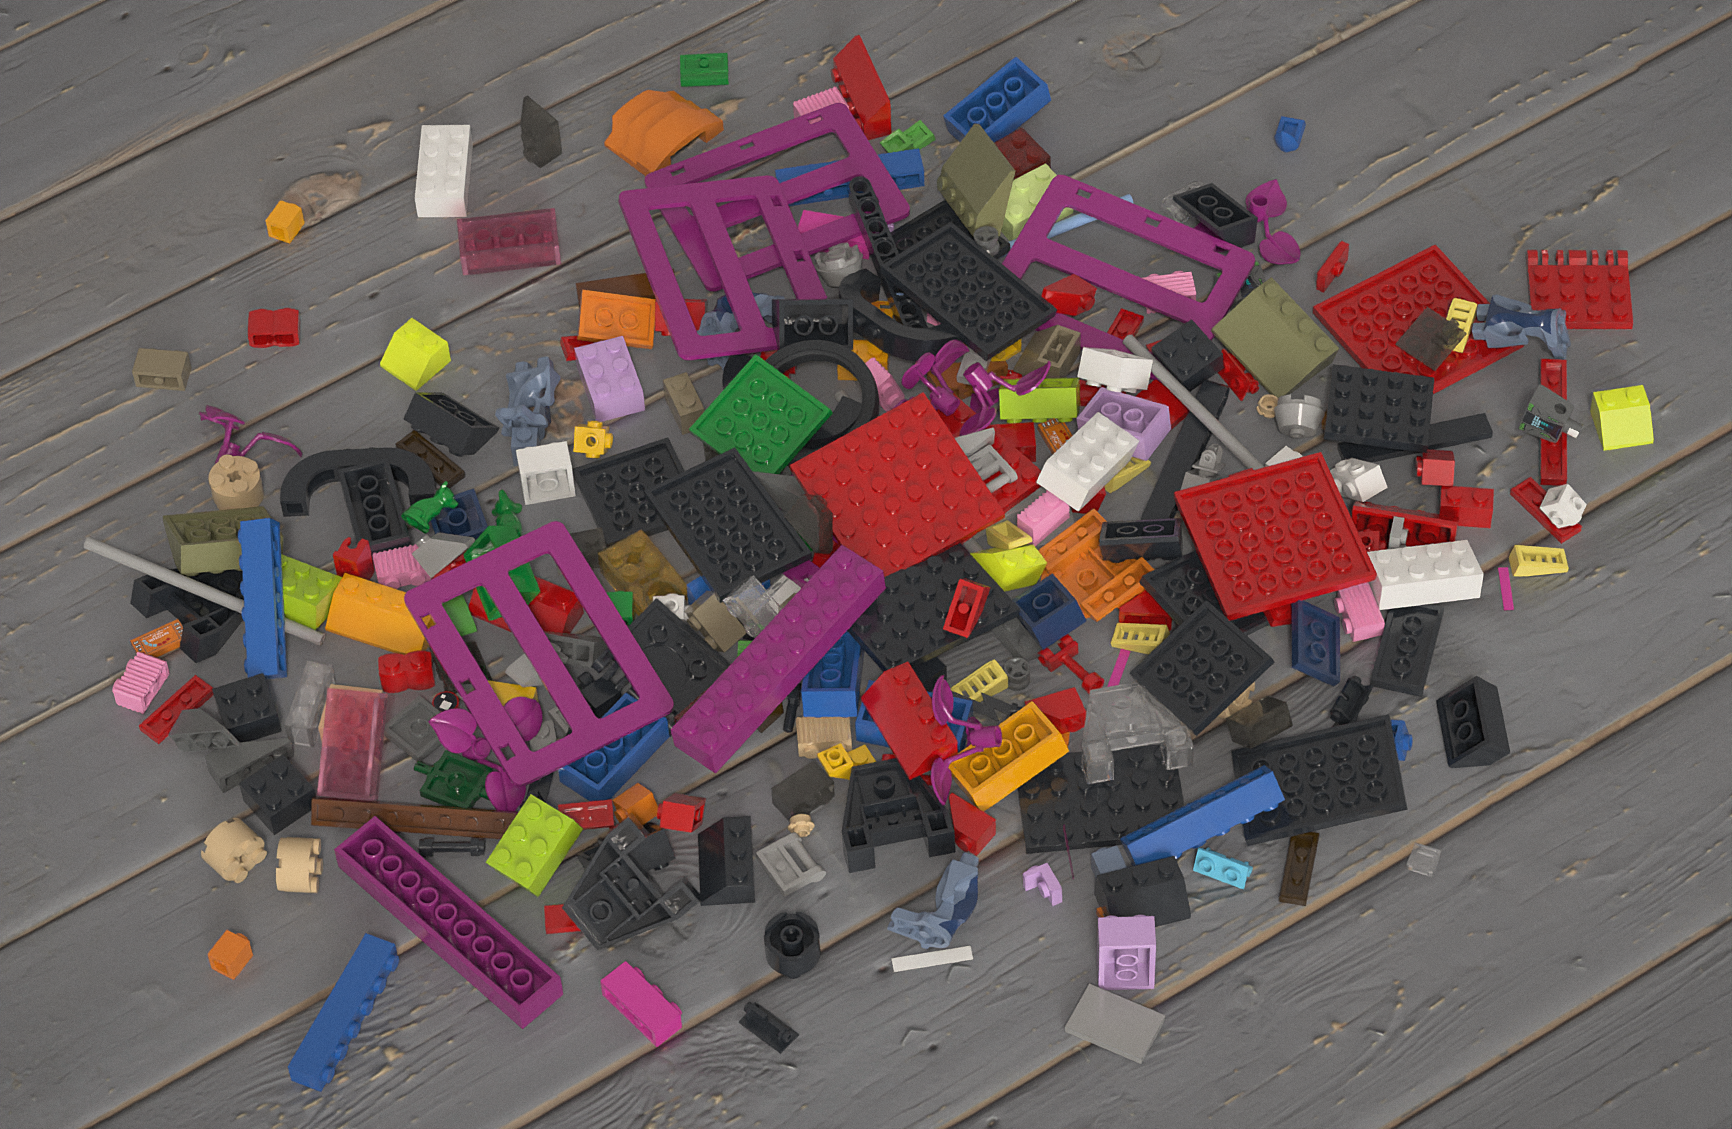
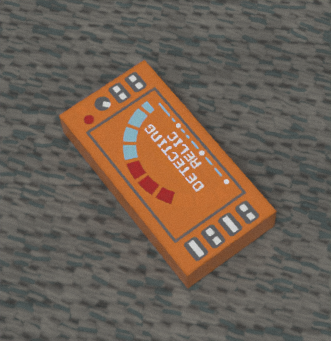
(1054, 434)
(159, 640)

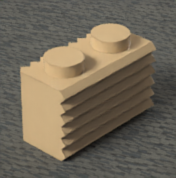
(821, 734)

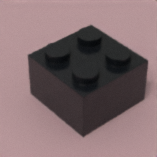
(1189, 355)
(247, 708)
(278, 794)

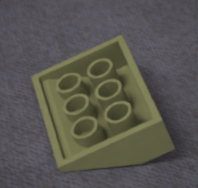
(977, 181)
(1275, 339)
(209, 539)

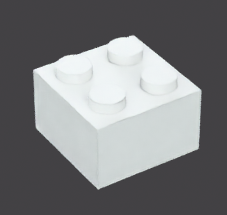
(1114, 369)
(545, 472)

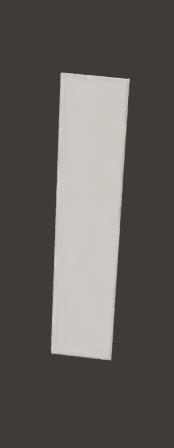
(932, 958)

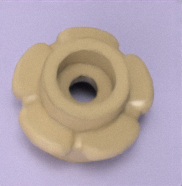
(1266, 405)
(801, 825)

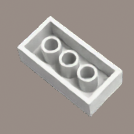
(443, 171)
(1087, 461)
(1425, 574)

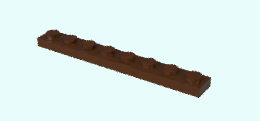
(412, 817)

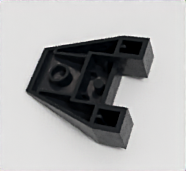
(204, 622)
(891, 809)
(618, 896)

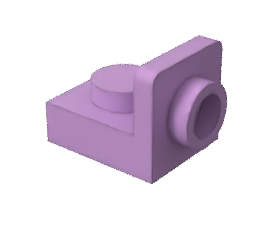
(1045, 880)

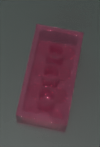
(508, 241)
(352, 744)

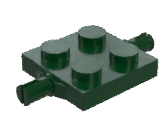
(454, 781)

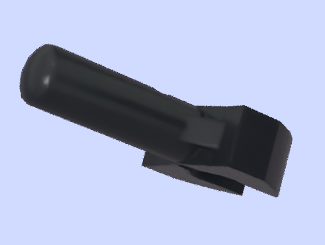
(794, 700)

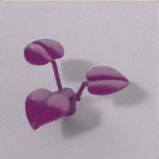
(1268, 202)
(940, 397)
(983, 399)
(227, 421)
(456, 732)
(977, 736)

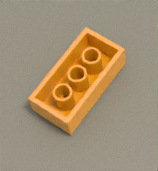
(1026, 749)

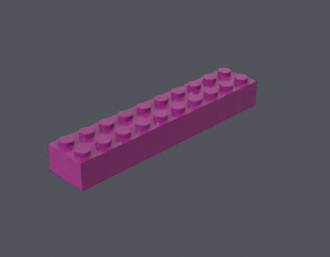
(778, 659)
(449, 922)

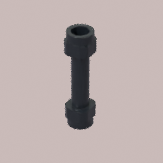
(474, 846)

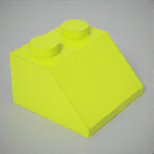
(415, 354)
(1622, 417)
(1012, 567)

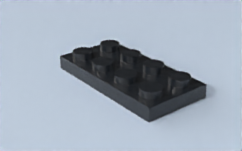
(1407, 648)

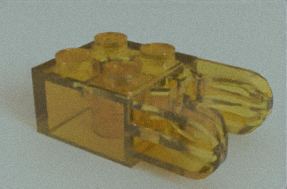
(641, 568)

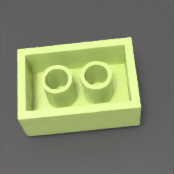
(1023, 199)

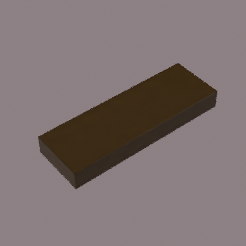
(439, 464)
(1299, 868)

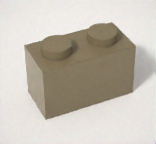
(161, 369)
(682, 401)
(714, 622)

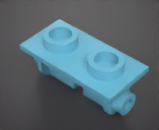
(1222, 868)

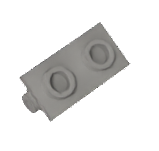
(1210, 461)

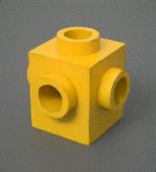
(583, 439)

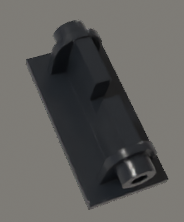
(1356, 695)
(767, 1027)

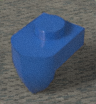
(1289, 133)

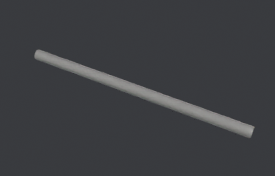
(1194, 405)
(192, 586)

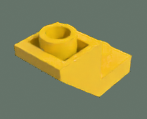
(839, 762)

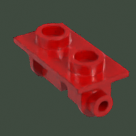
(1235, 377)

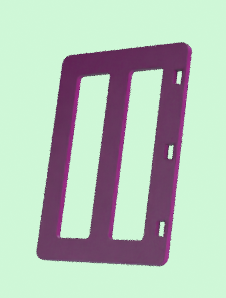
(861, 162)
(702, 199)
(1035, 246)
(492, 719)

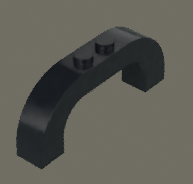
(884, 331)
(835, 427)
(324, 466)

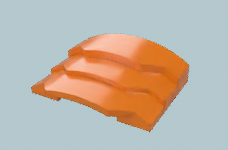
(658, 126)
(1079, 566)

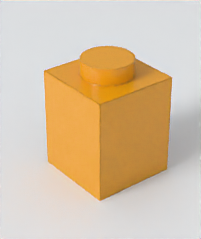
(285, 221)

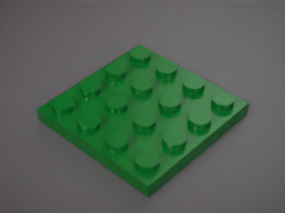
(761, 417)

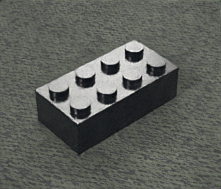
(374, 505)

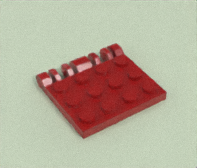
(1590, 294)

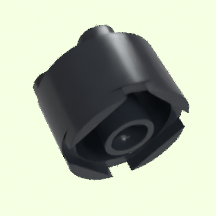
(792, 944)

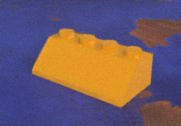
(375, 616)

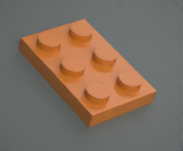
(616, 315)

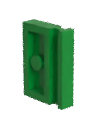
(704, 69)

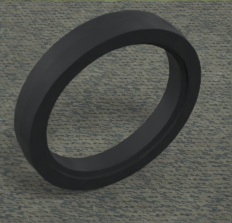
(831, 352)

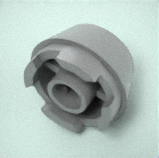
(838, 263)
(1298, 416)

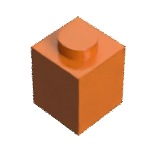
(637, 801)
(230, 954)

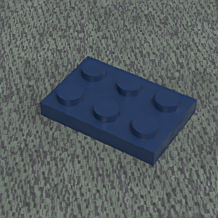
(1316, 642)

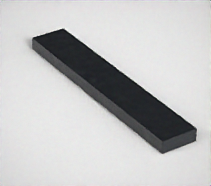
(1440, 436)

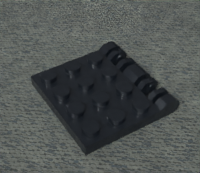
(676, 653)

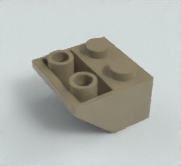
(1052, 344)

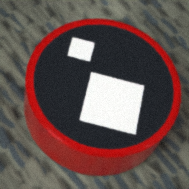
(445, 701)

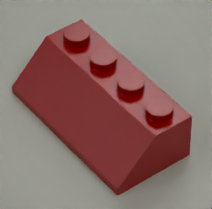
(862, 89)
(1422, 526)
(553, 608)
(907, 720)

